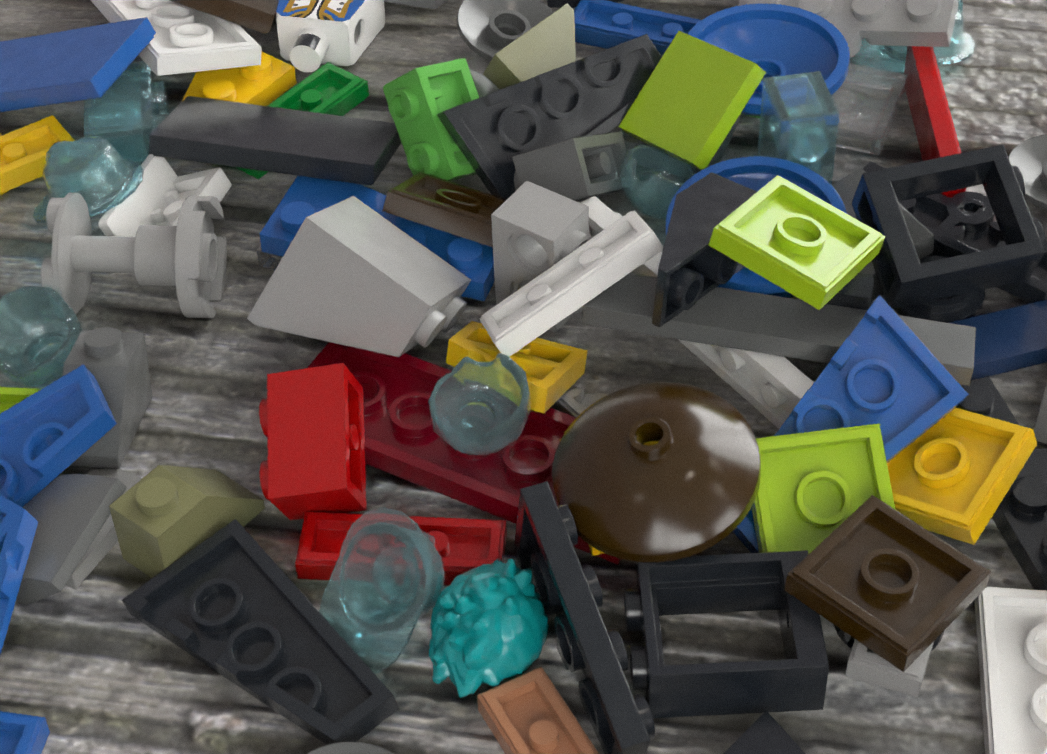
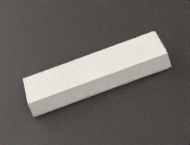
(571, 283)

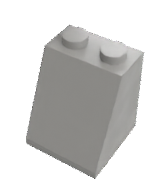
(360, 284)

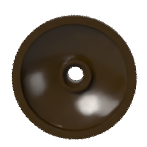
(662, 496)

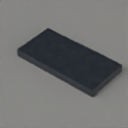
(276, 140)

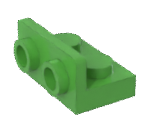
(413, 106)

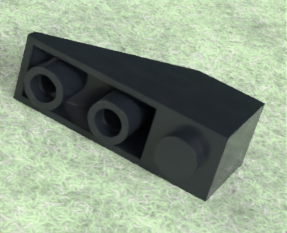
(687, 262)

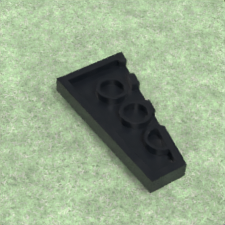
(548, 109)

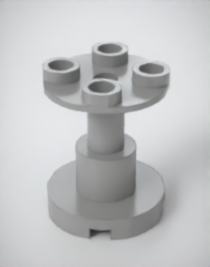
(159, 255)

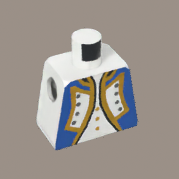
(327, 30)

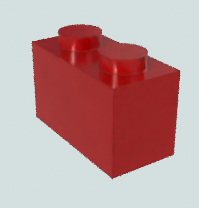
(314, 441)

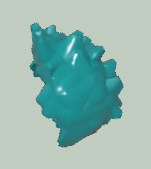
(486, 627)

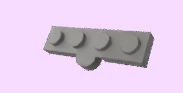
(883, 21)

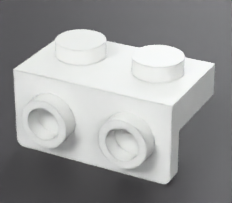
(161, 197)

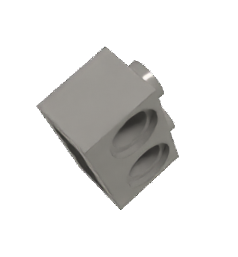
(532, 235)

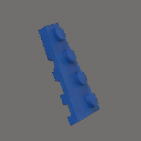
(312, 195)
(874, 378)
(50, 433)

